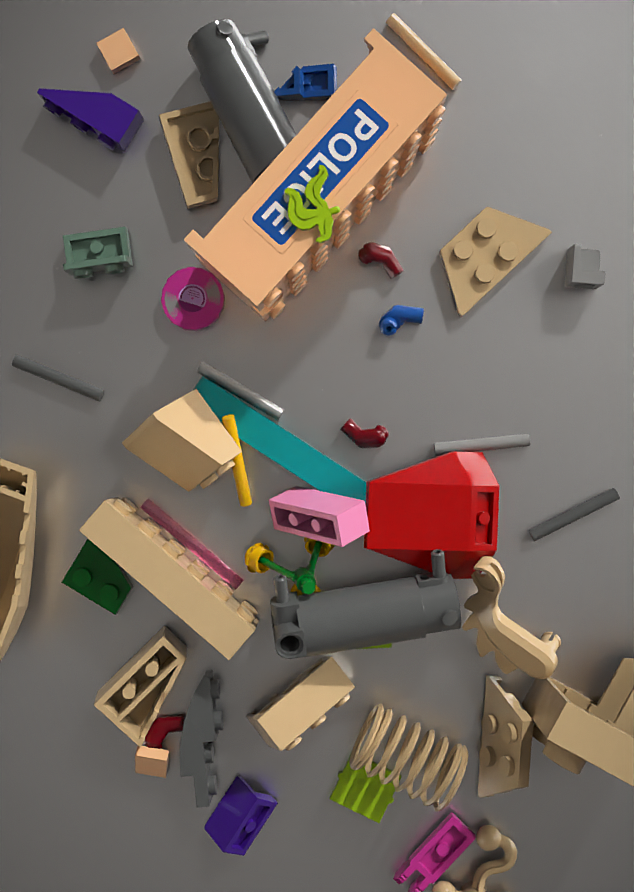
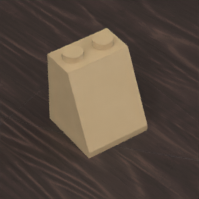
(185, 442)

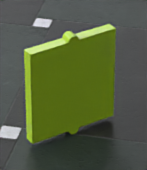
(363, 793)

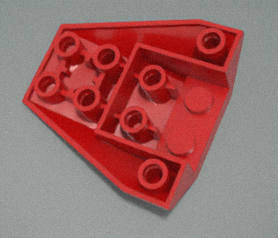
(433, 506)

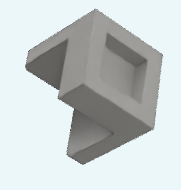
(583, 268)

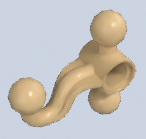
(489, 839)

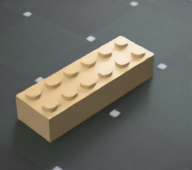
(171, 575)

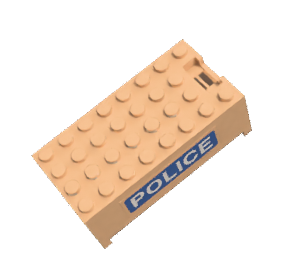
(364, 141)

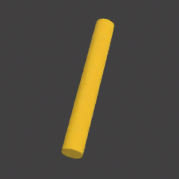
(239, 469)

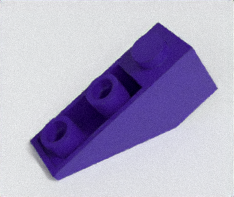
(95, 111)

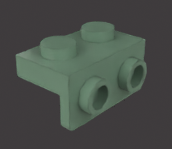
(97, 252)

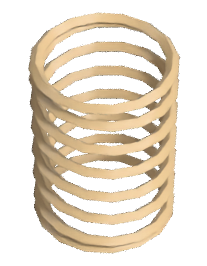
(375, 737)

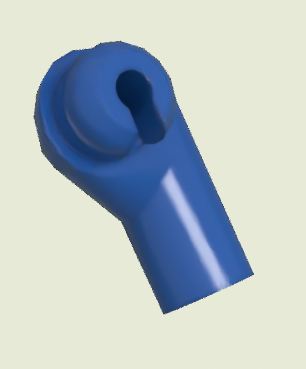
(397, 316)

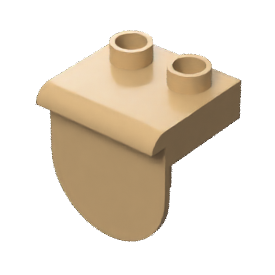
(584, 730)

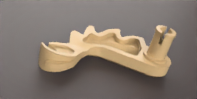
(512, 644)

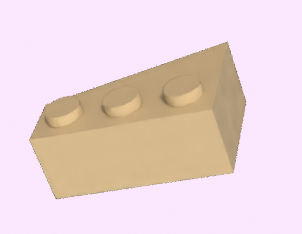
(302, 704)

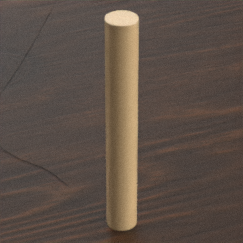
(423, 51)

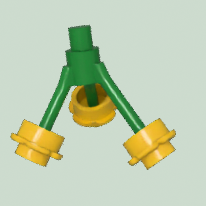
(260, 559)

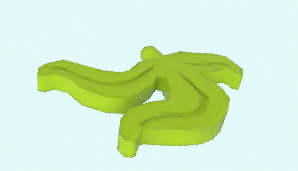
(308, 218)

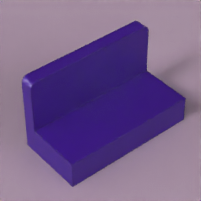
(239, 817)

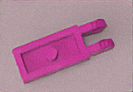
(436, 853)

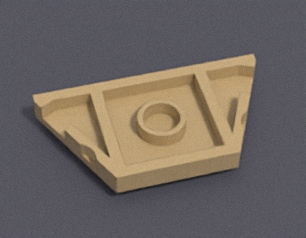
(487, 253)
(504, 743)

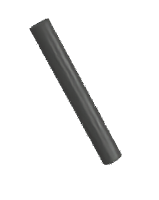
(58, 378)
(574, 514)

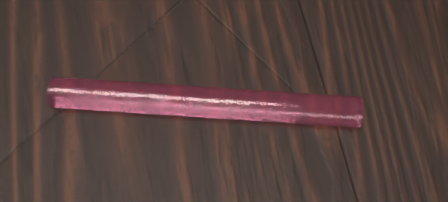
(191, 543)

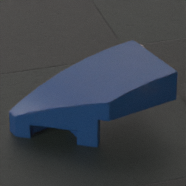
(310, 83)

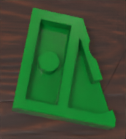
(98, 578)

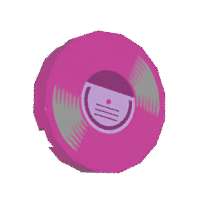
(193, 298)

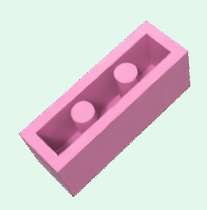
(319, 515)

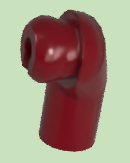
(381, 254)
(365, 437)
(160, 729)

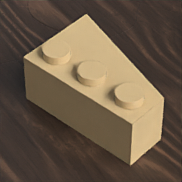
(140, 686)

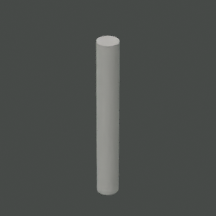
(240, 391)
(482, 444)

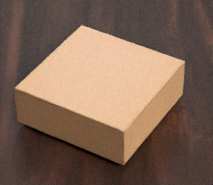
(118, 51)
(152, 761)

